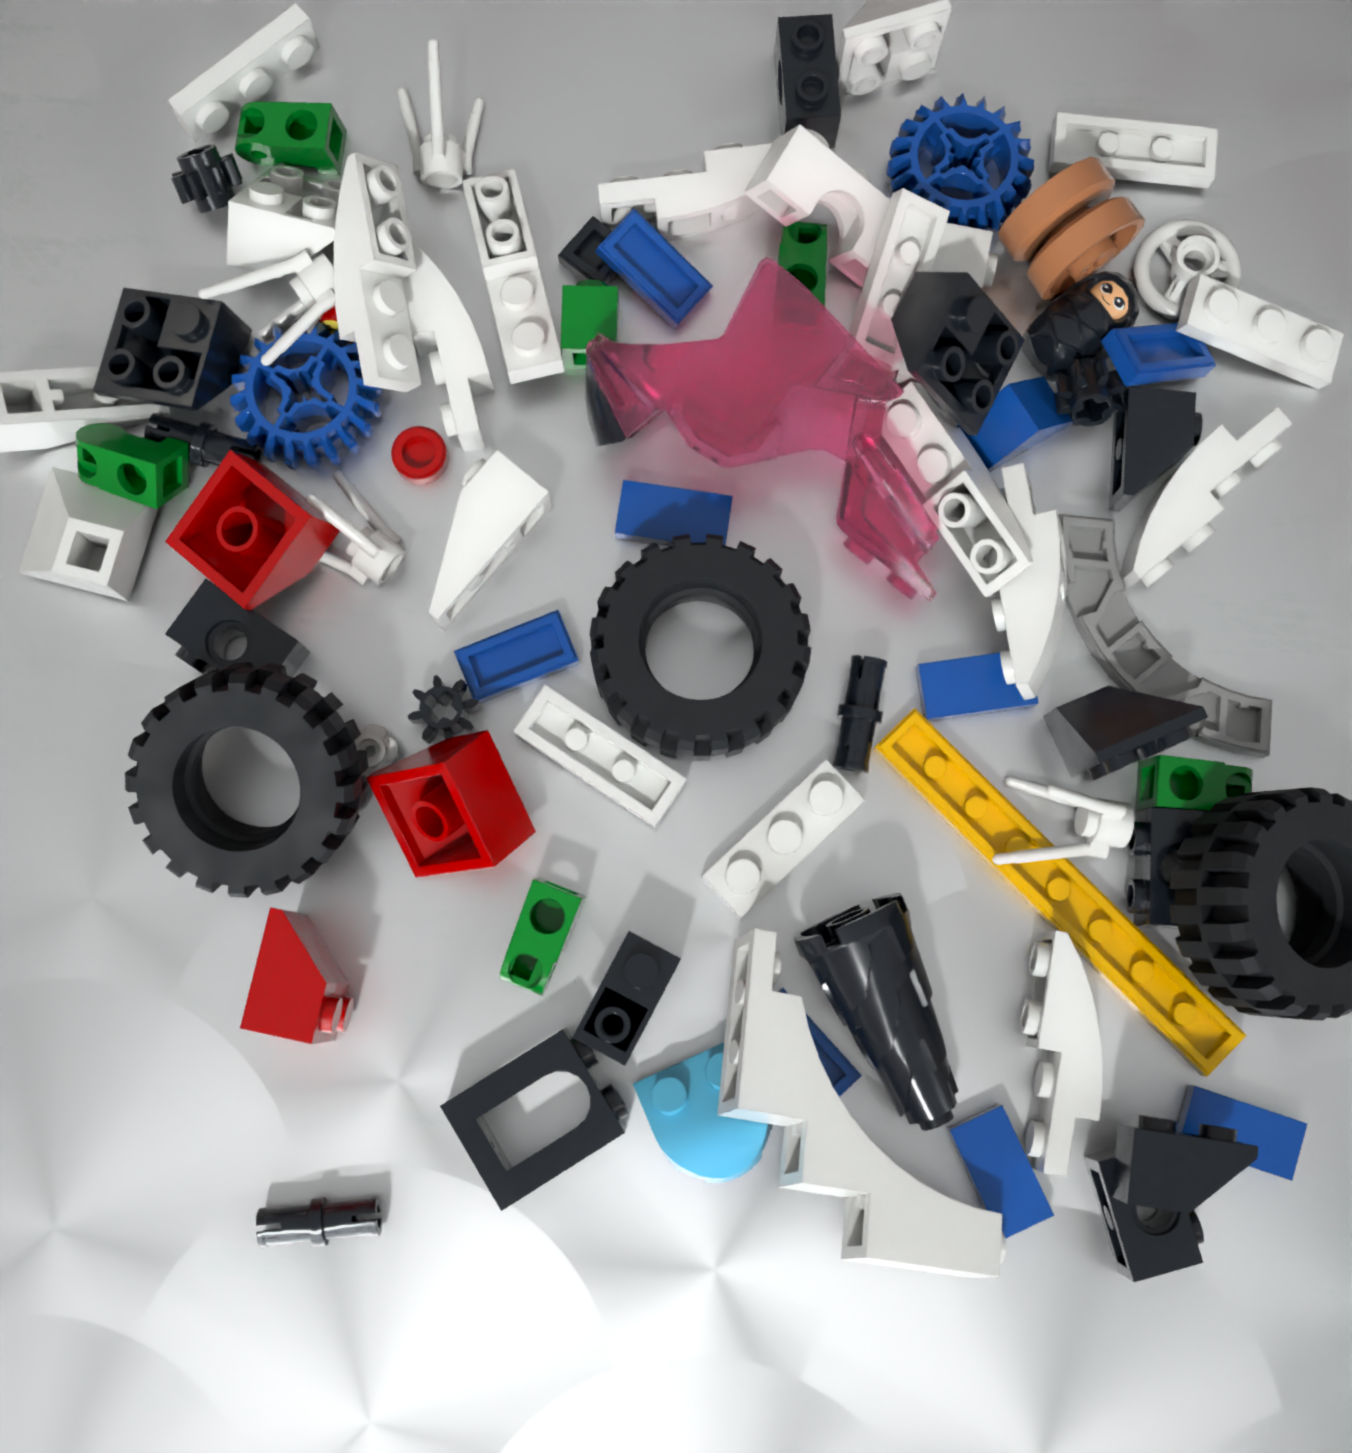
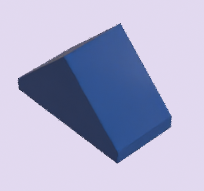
(1018, 421)

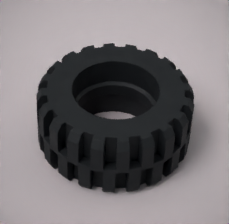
(710, 575)
(189, 822)
(1230, 903)

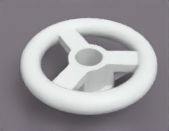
(1200, 249)

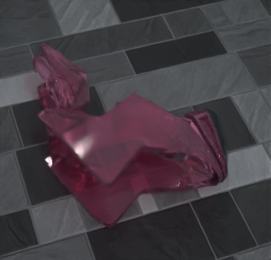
(773, 388)

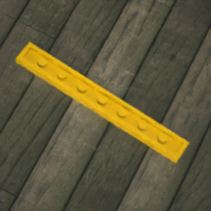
(1061, 894)

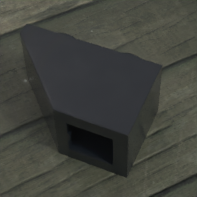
(626, 998)
(1175, 1168)

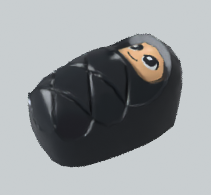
(1079, 321)

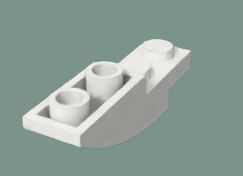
(685, 201)
(369, 263)
(513, 276)
(455, 352)
(957, 489)
(1191, 494)
(1034, 600)
(1067, 1025)

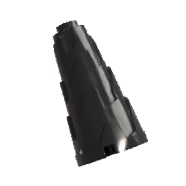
(884, 998)

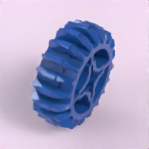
(963, 140)
(288, 435)

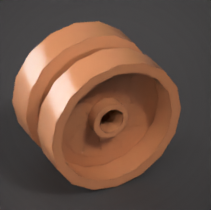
(1070, 227)

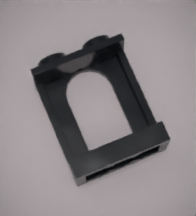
(598, 1129)

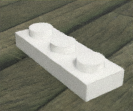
(245, 73)
(1136, 148)
(904, 246)
(1259, 331)
(600, 756)
(783, 838)

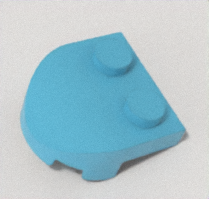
(685, 1122)

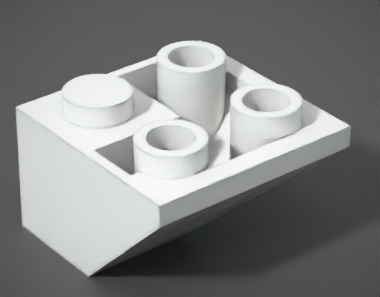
(890, 43)
(280, 218)
(87, 537)

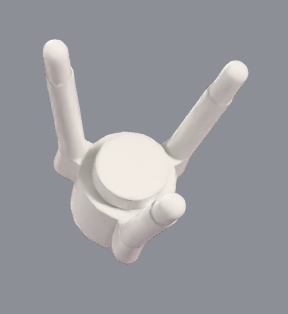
(439, 159)
(312, 285)
(373, 553)
(1097, 819)

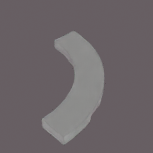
(1136, 657)

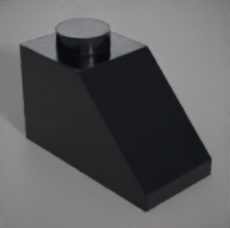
(1149, 439)

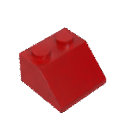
(251, 532)
(453, 806)
(296, 984)

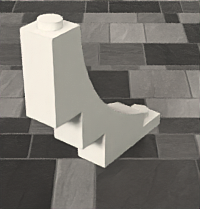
(778, 1079)

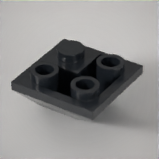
(956, 343)
(171, 350)
(1112, 723)

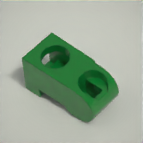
(291, 135)
(805, 255)
(132, 464)
(1188, 783)
(540, 935)

